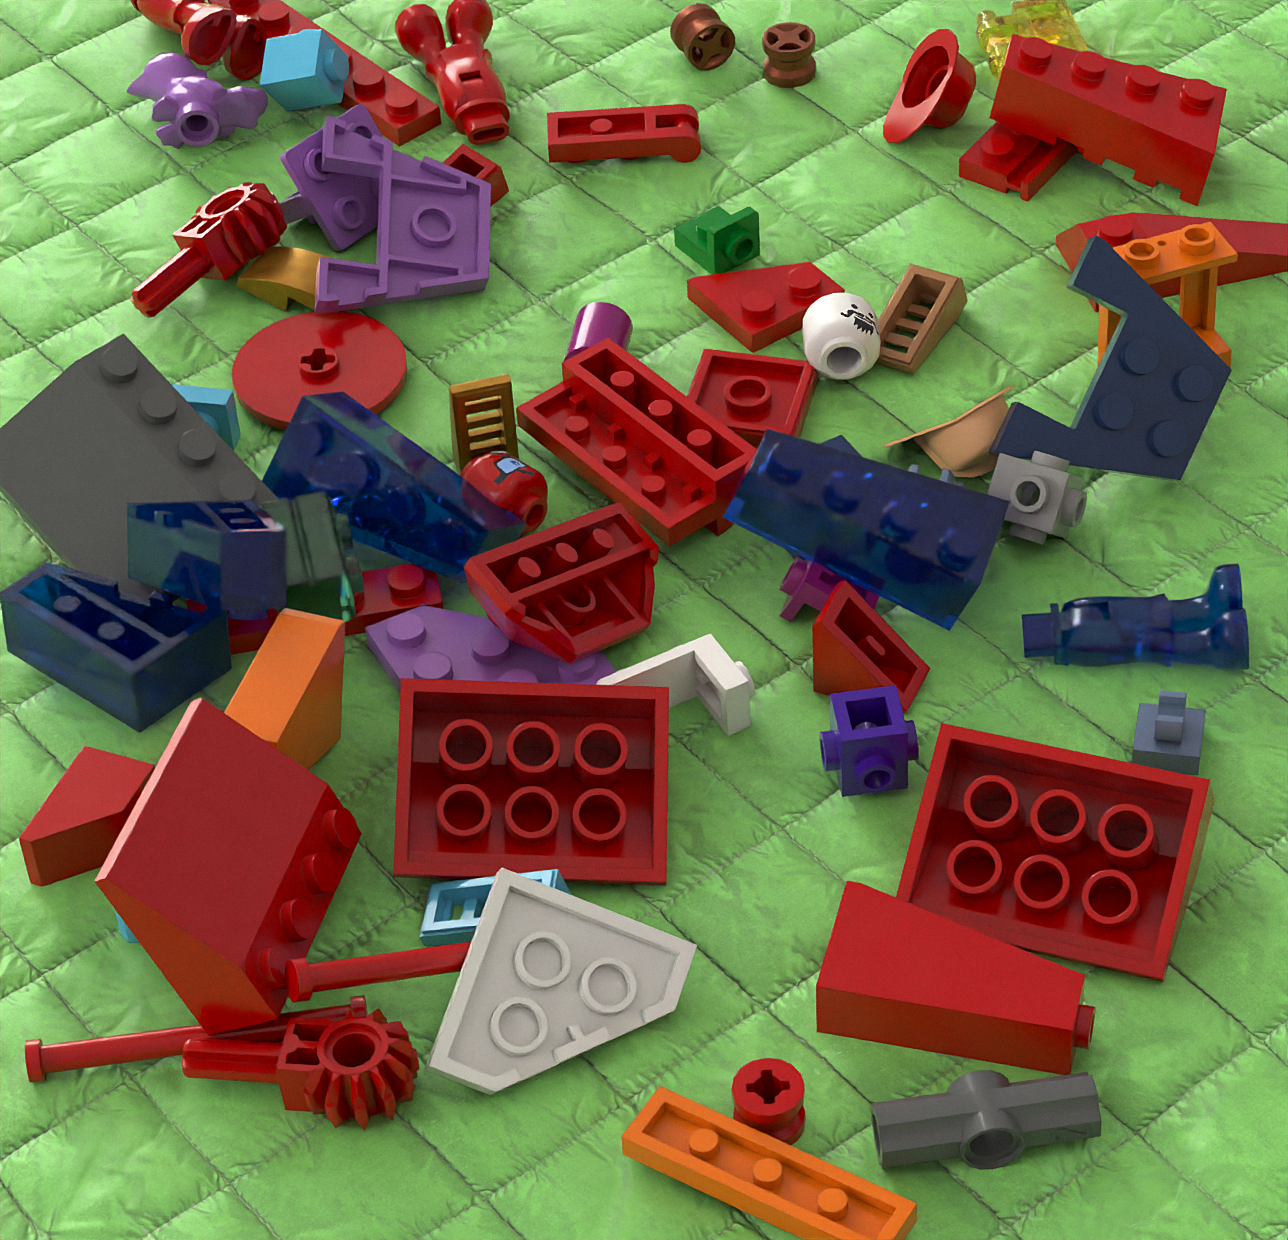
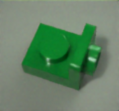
(720, 239)

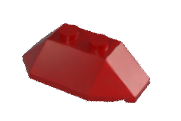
(570, 584)

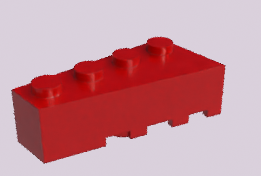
(1112, 111)

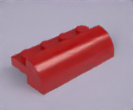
(639, 442)

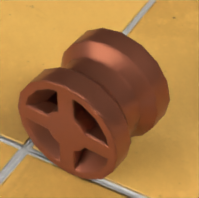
(702, 36)
(789, 54)

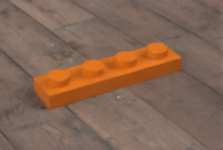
(762, 1174)

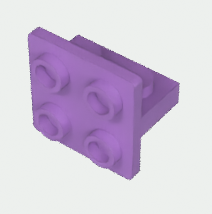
(338, 202)

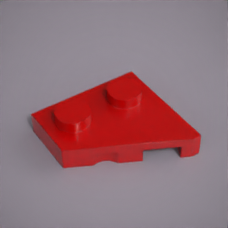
(761, 302)

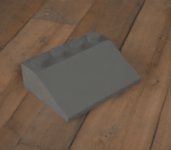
(107, 439)

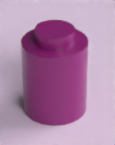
(597, 323)

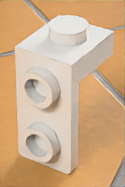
(697, 670)

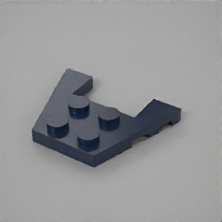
(1146, 393)

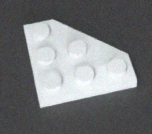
(550, 984)

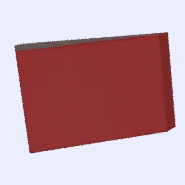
(860, 650)

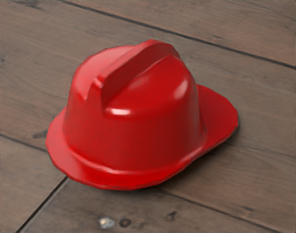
(933, 88)

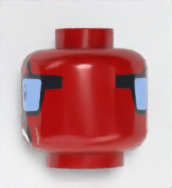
(510, 486)

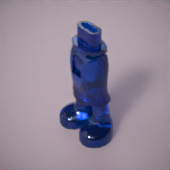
(1146, 629)

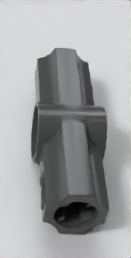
(985, 1119)

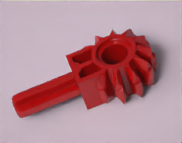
(215, 244)
(321, 1066)

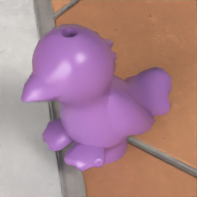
(194, 103)

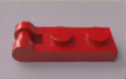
(624, 133)

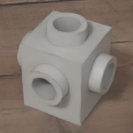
(1022, 483)

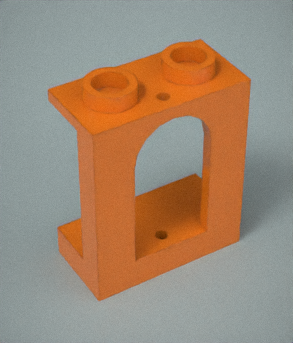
(1186, 253)

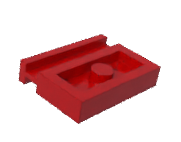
(1013, 160)

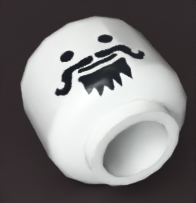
(841, 336)

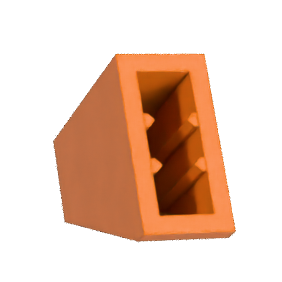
(295, 686)

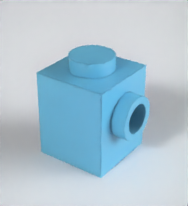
(304, 70)

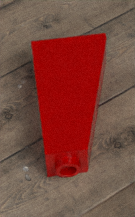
(946, 988)

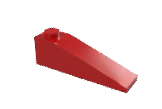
(1259, 245)

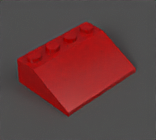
(532, 781)
(1057, 849)
(228, 867)

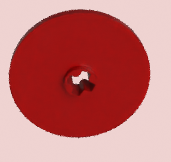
(318, 356)

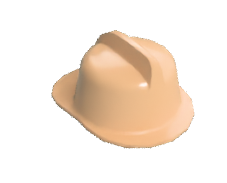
(965, 441)

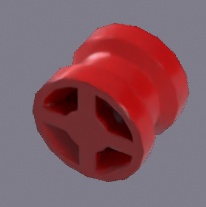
(753, 1097)

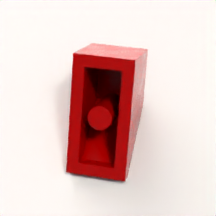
(82, 815)

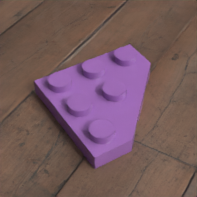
(468, 647)

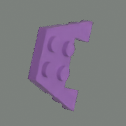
(428, 231)

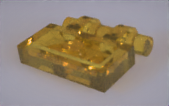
(1029, 18)

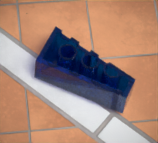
(387, 486)
(871, 523)

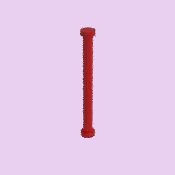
(305, 978)
(160, 1043)

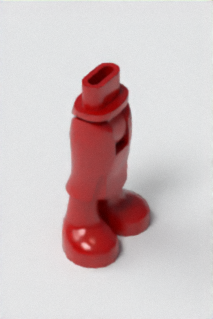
(210, 33)
(462, 72)

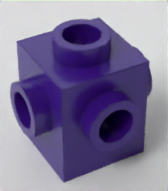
(868, 741)

